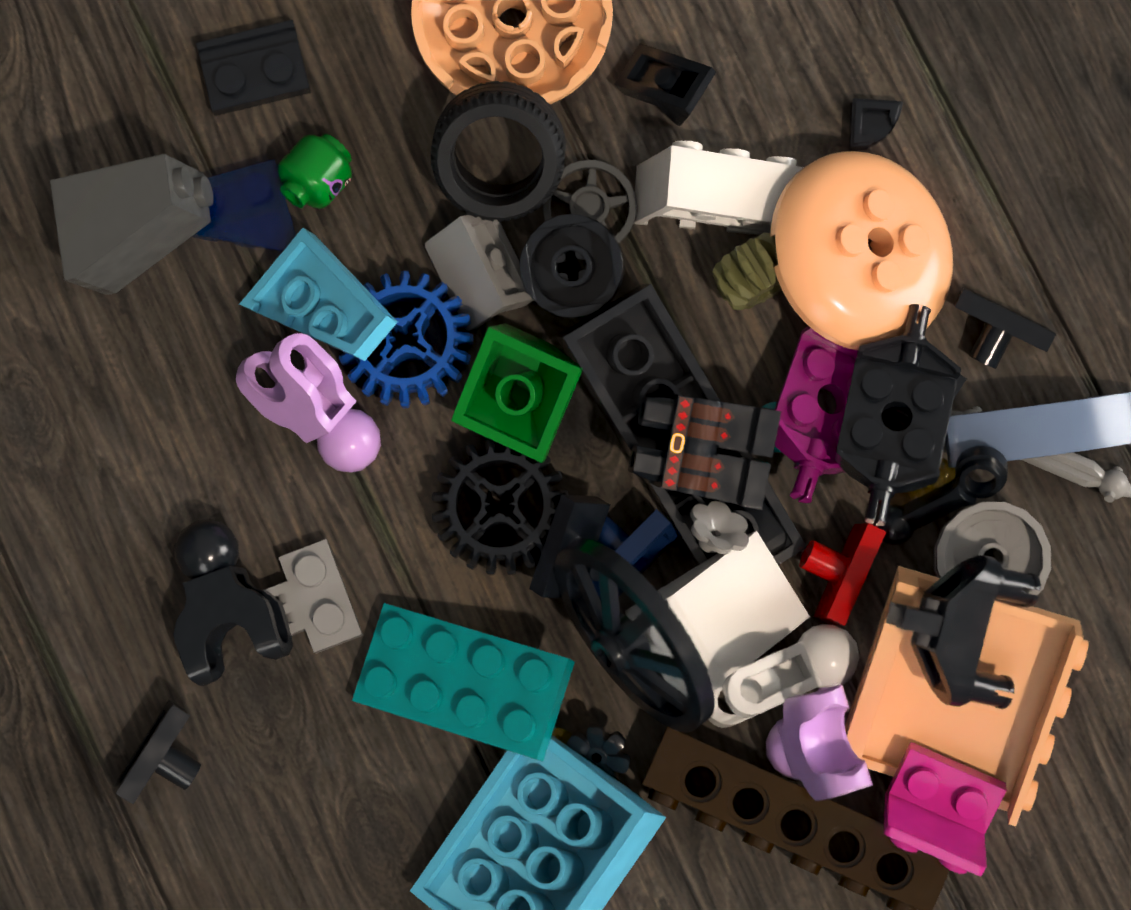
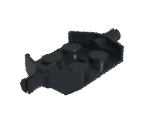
(904, 375)

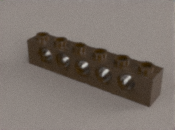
(679, 753)

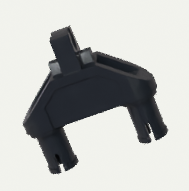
(953, 627)

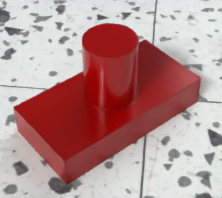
(843, 570)

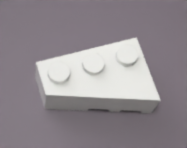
(711, 187)

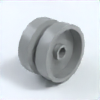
(997, 527)

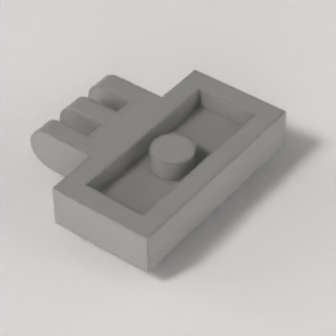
(316, 597)

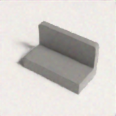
(478, 267)

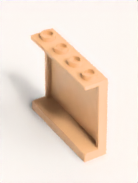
(1007, 743)

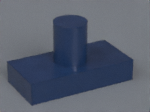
(642, 545)

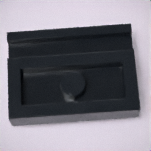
(253, 67)

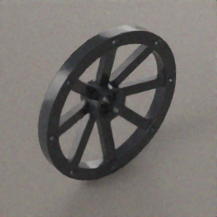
(621, 642)

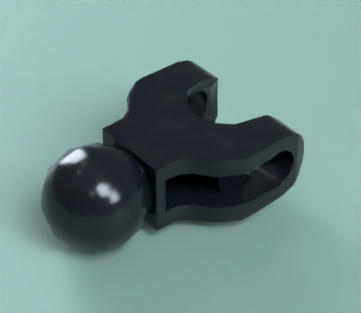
(219, 600)

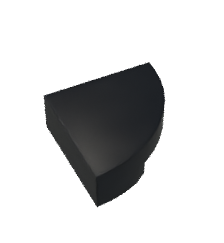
(871, 121)

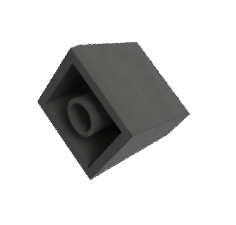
(126, 218)

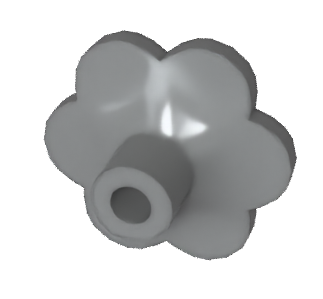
(718, 528)

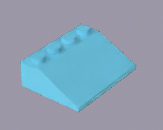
(540, 838)

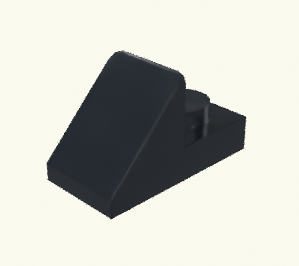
(665, 81)

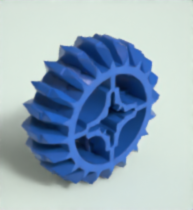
(419, 318)

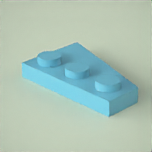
(320, 298)

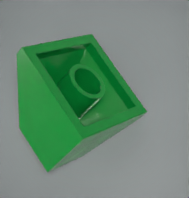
(517, 391)

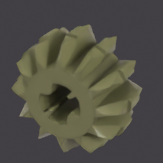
(748, 273)

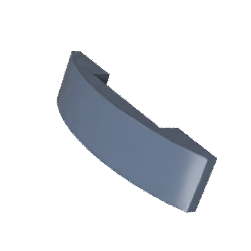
(1044, 428)

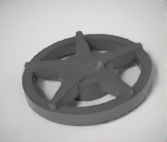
(592, 200)

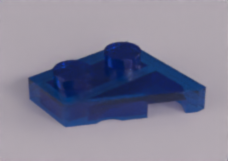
(249, 209)

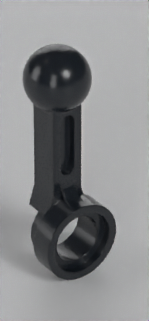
(949, 497)

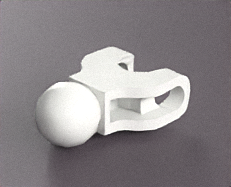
(819, 659)

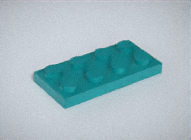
(464, 681)

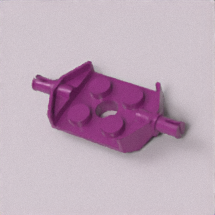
(804, 429)

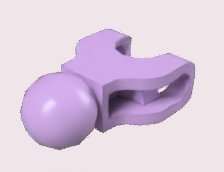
(311, 402)
(814, 746)

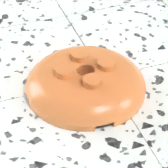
(547, 52)
(825, 253)

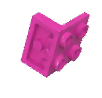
(941, 809)

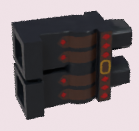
(689, 445)

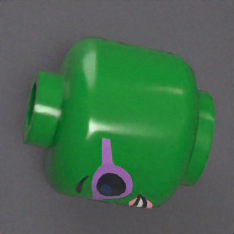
(315, 171)

